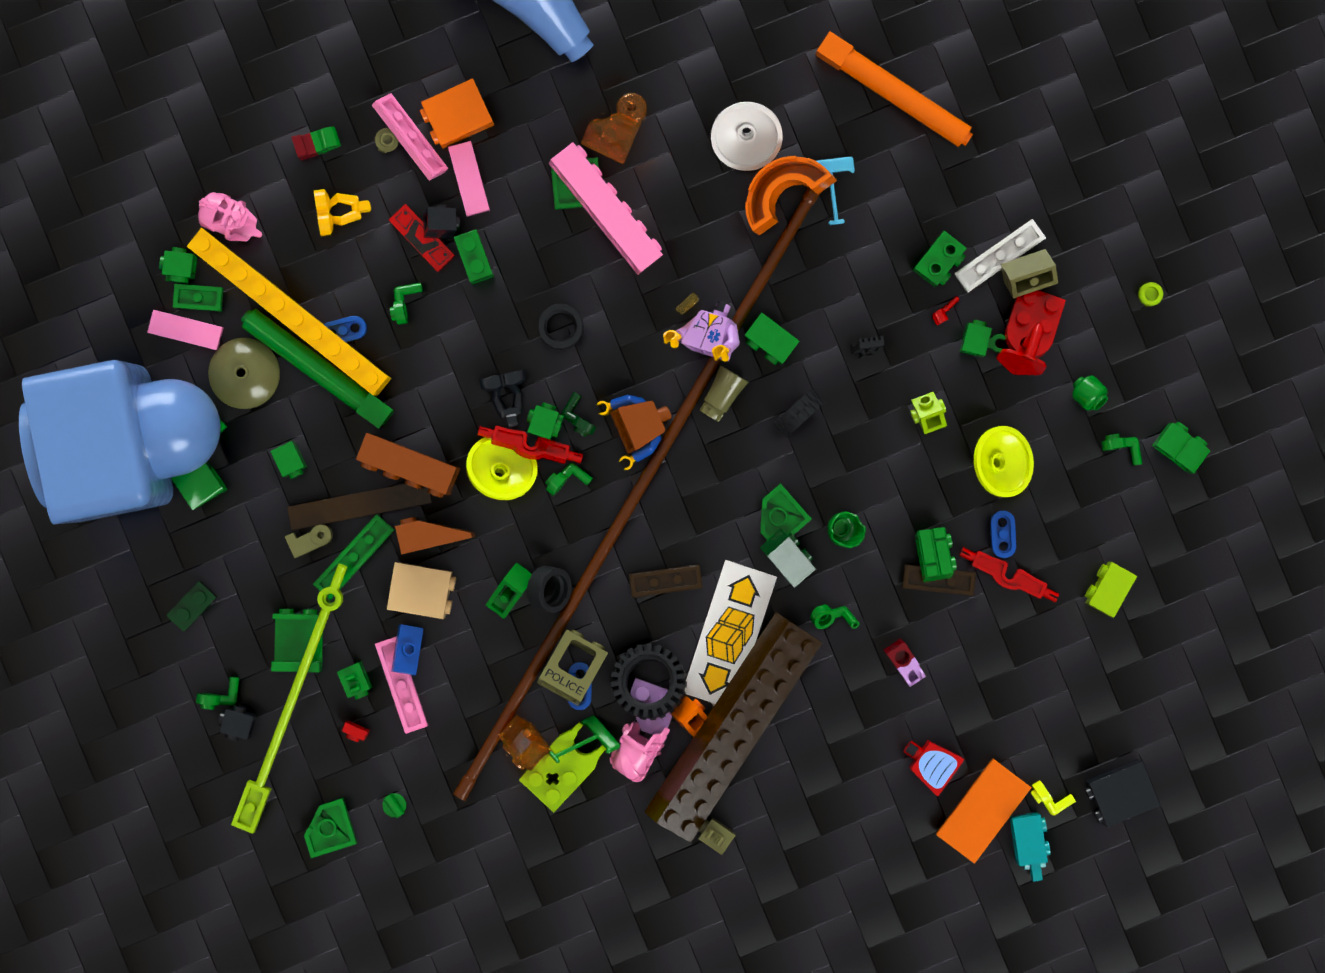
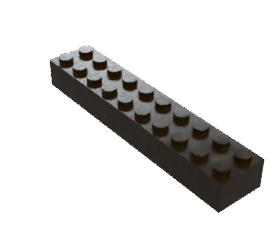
(733, 727)

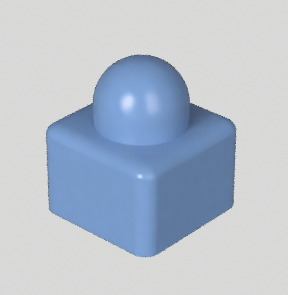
(111, 438)

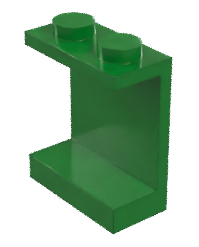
(292, 638)

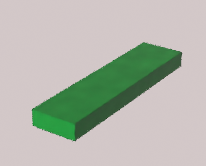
(357, 552)

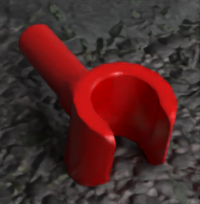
(940, 315)

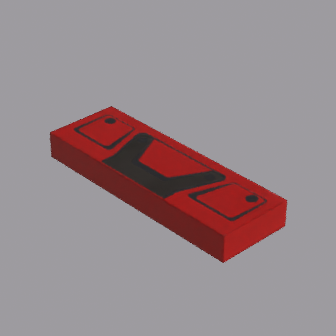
(413, 230)

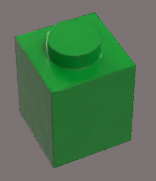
(289, 460)

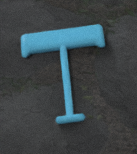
(837, 165)

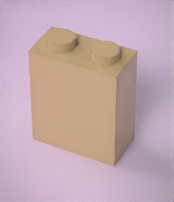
(421, 590)

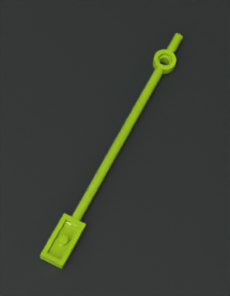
(256, 793)

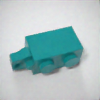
(1029, 842)

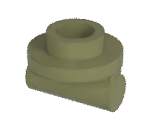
(386, 140)

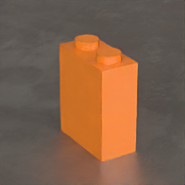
(456, 114)

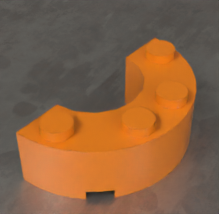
(776, 178)

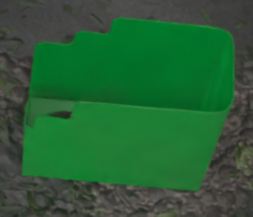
(199, 486)

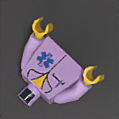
(708, 333)

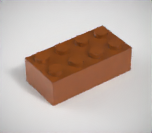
(408, 464)

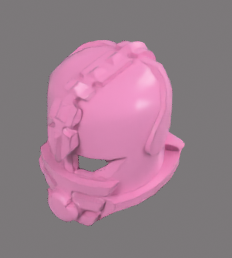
(227, 217)
(637, 752)

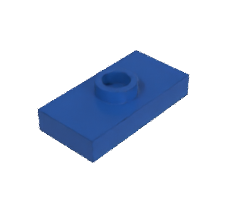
(407, 650)

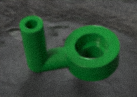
(399, 310)
(1115, 442)
(556, 481)
(824, 616)
(209, 700)

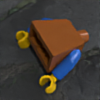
(637, 425)

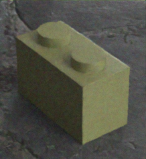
(1029, 273)

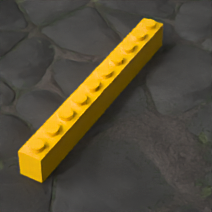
(289, 312)

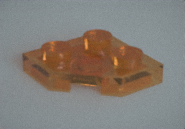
(612, 136)

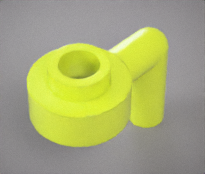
(1041, 794)

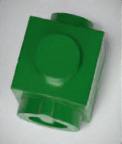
(178, 265)
(544, 421)

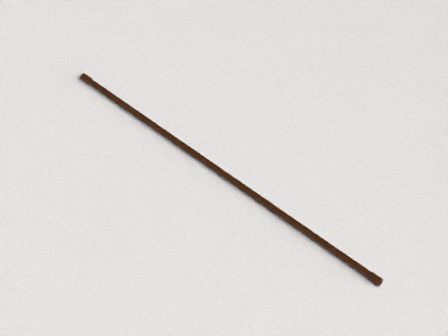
(469, 779)

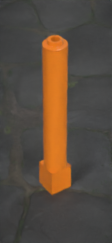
(843, 56)

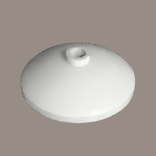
(750, 149)

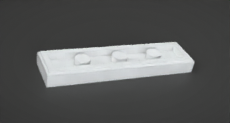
(1004, 251)

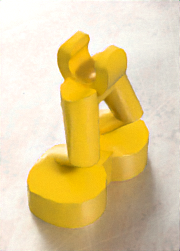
(324, 205)

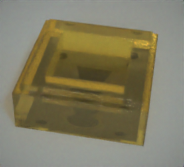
(687, 304)

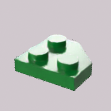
(781, 512)
(330, 829)

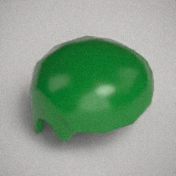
(846, 530)

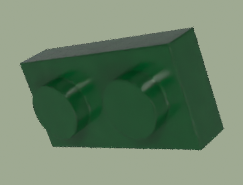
(191, 606)

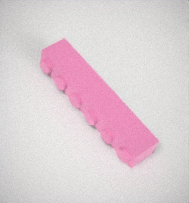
(605, 208)

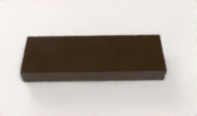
(665, 580)
(960, 583)

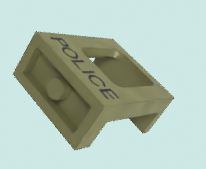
(564, 683)

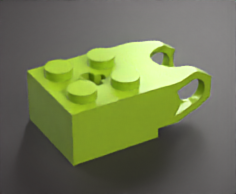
(572, 770)

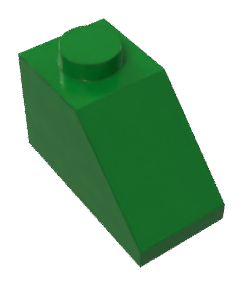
(509, 591)

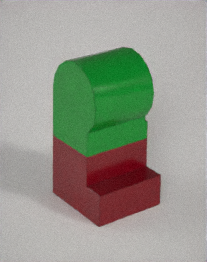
(316, 142)

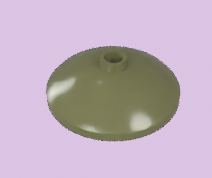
(260, 376)

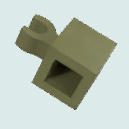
(716, 835)

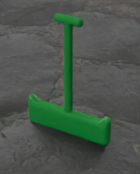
(599, 732)

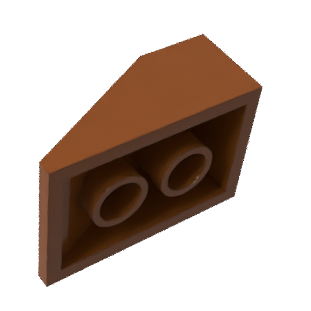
(421, 534)

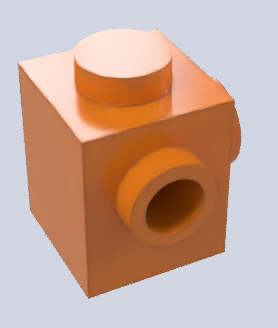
(690, 715)

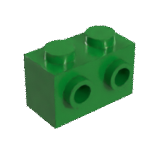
(939, 259)

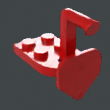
(1035, 323)

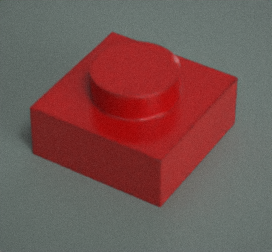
(354, 731)

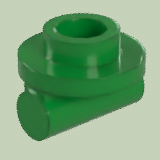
(394, 805)

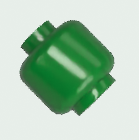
(1089, 393)

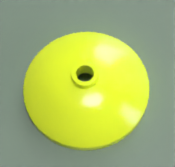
(487, 459)
(1012, 461)

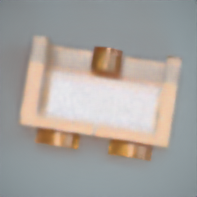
(524, 743)

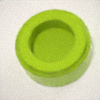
(1150, 294)

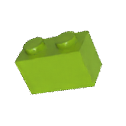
(1110, 588)

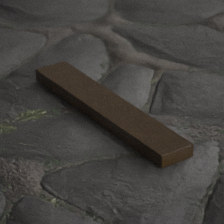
(357, 505)

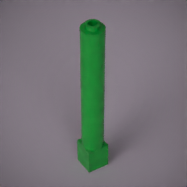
(317, 368)

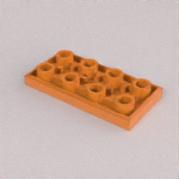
(983, 810)

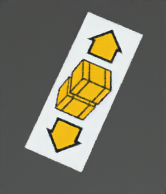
(729, 629)

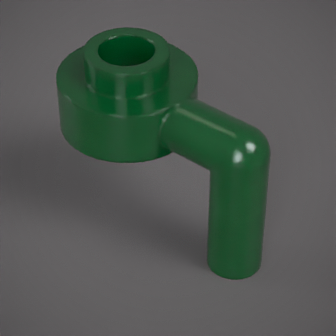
(582, 426)

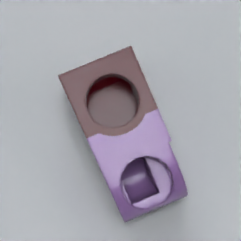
(905, 662)

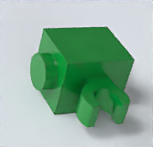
(977, 339)
(355, 680)

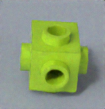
(928, 412)

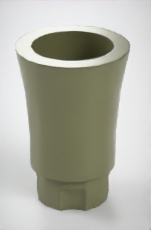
(722, 393)

